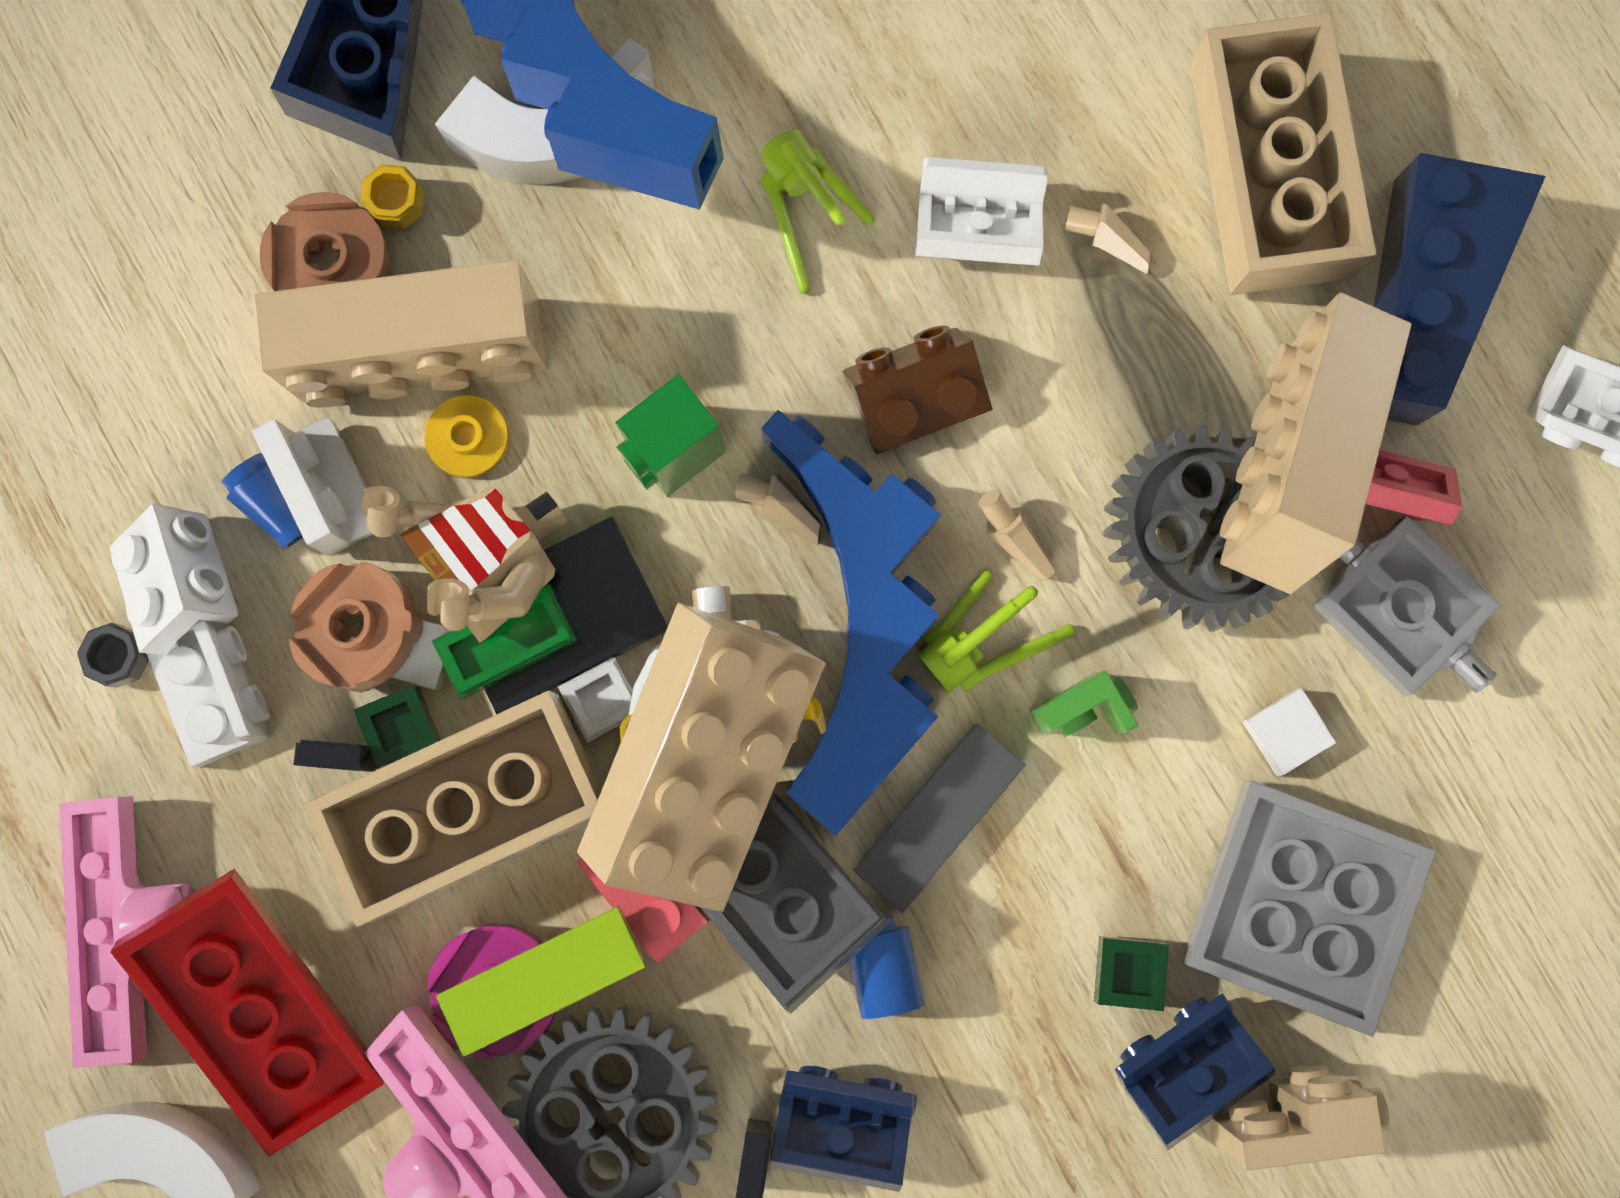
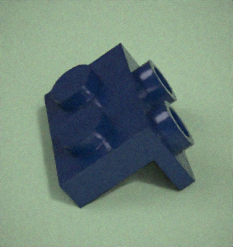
(1192, 1069)
(843, 1128)

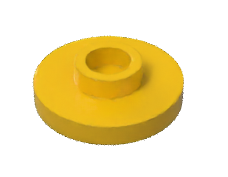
(466, 437)

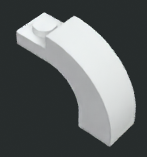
(511, 138)
(152, 1145)

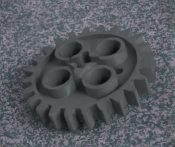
(1157, 499)
(657, 1079)

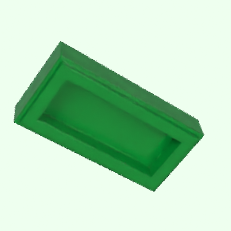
(508, 649)

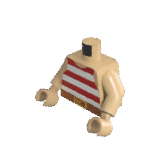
(475, 550)

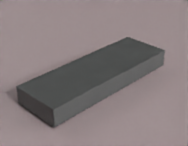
(939, 817)

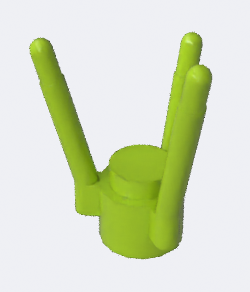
(798, 169)
(954, 655)

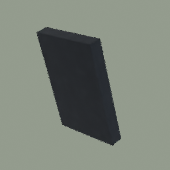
(604, 605)

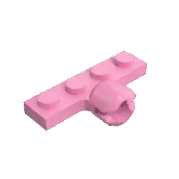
(100, 907)
(458, 1134)

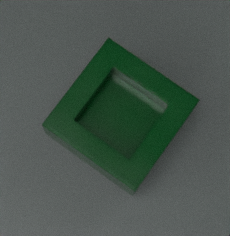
(397, 725)
(1131, 973)

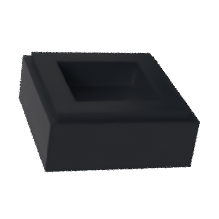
(333, 756)
(754, 1159)

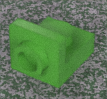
(1073, 707)

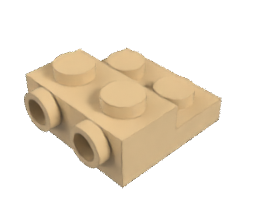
(1311, 1120)

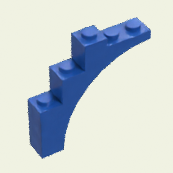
(597, 113)
(872, 537)

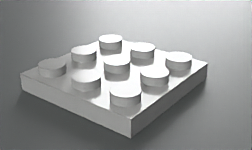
(1309, 907)

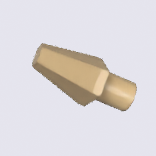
(1109, 234)
(780, 505)
(1013, 533)

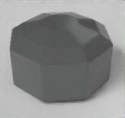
(111, 656)

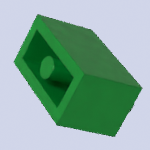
(669, 437)

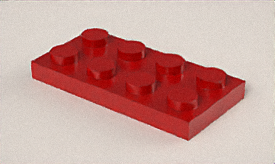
(248, 1012)

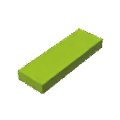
(541, 981)

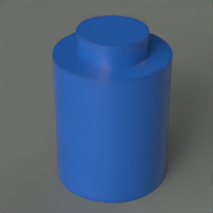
(887, 974)

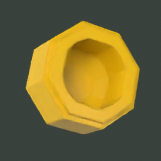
(393, 196)

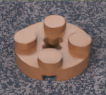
(303, 231)
(387, 633)

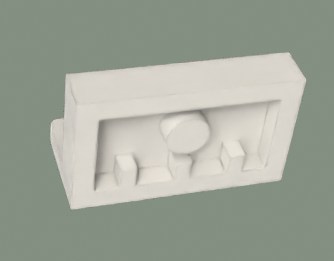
(316, 482)
(210, 693)

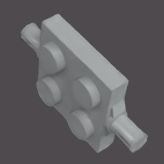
(1409, 609)

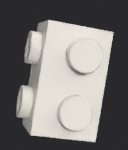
(981, 211)
(1581, 403)
(170, 576)

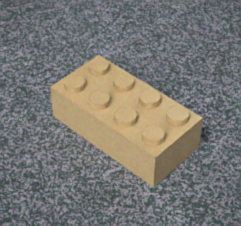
(1281, 154)
(402, 333)
(1315, 445)
(699, 759)
(456, 808)

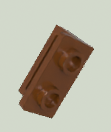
(918, 387)

